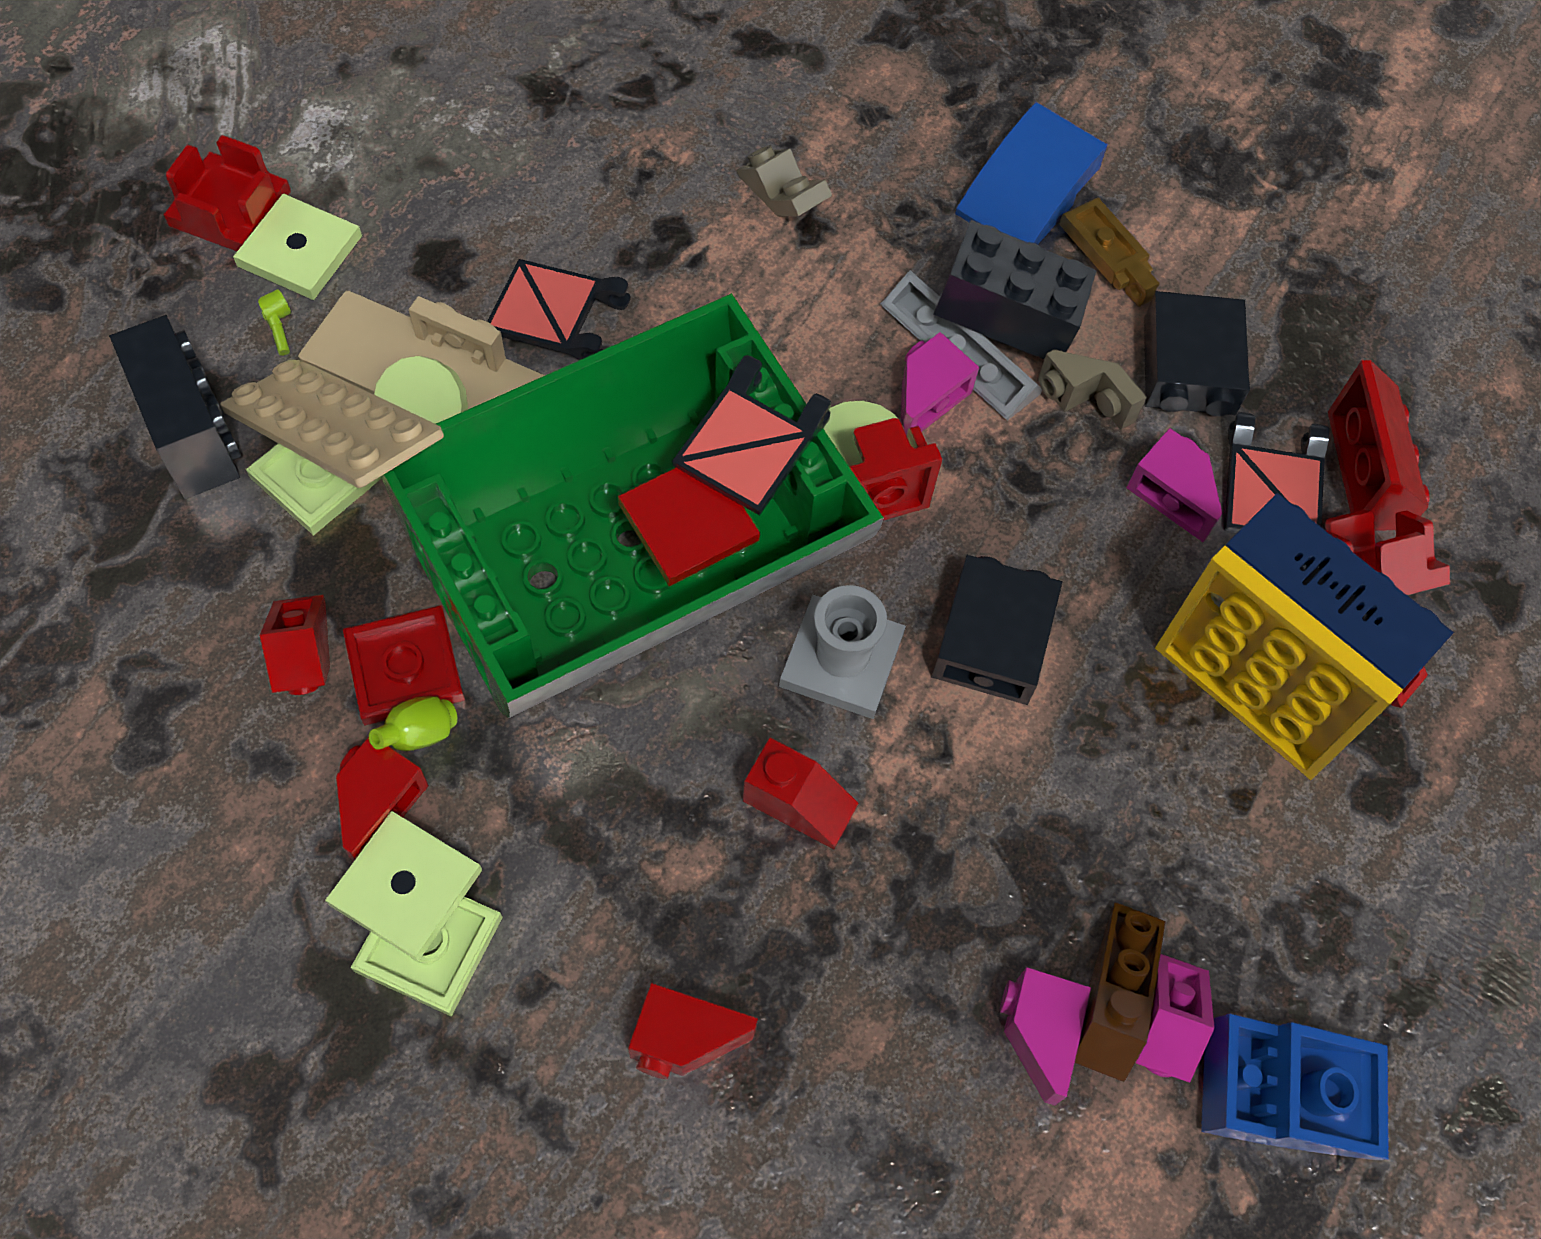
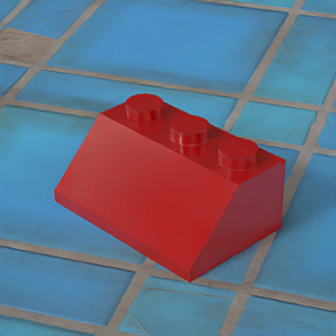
(1376, 448)

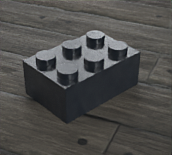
(1015, 291)
(177, 405)

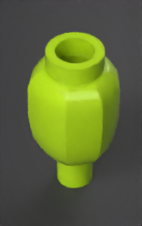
(415, 724)

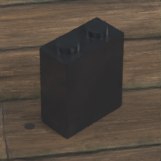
(1196, 353)
(998, 629)

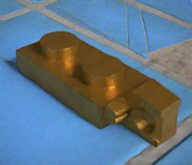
(1111, 249)

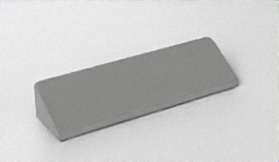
(998, 377)

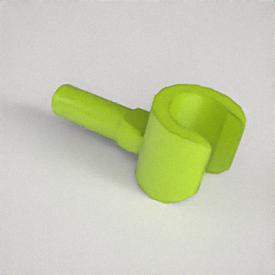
(273, 309)

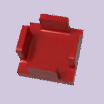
(223, 193)
(896, 468)
(1404, 559)

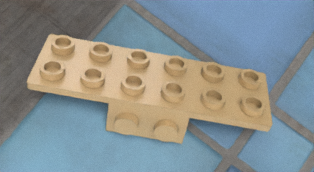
(366, 338)
(331, 422)

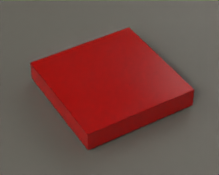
(686, 524)
(402, 661)

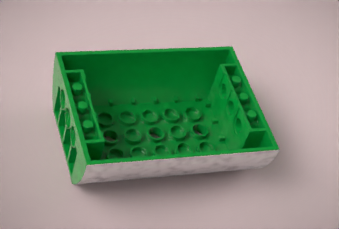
(537, 490)

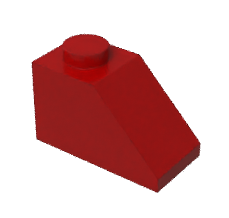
(296, 645)
(370, 788)
(799, 793)
(685, 1033)

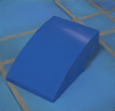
(1033, 176)
(1296, 1088)

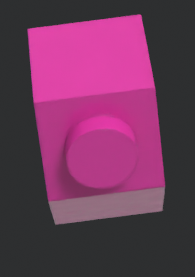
(934, 381)
(1179, 484)
(1179, 1020)
(1045, 1028)

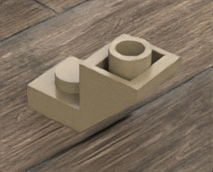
(779, 183)
(1077, 378)

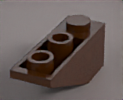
(1121, 993)

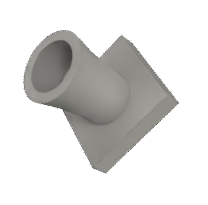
(844, 650)

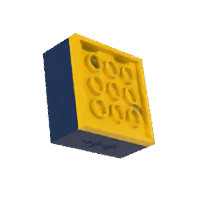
(1299, 636)

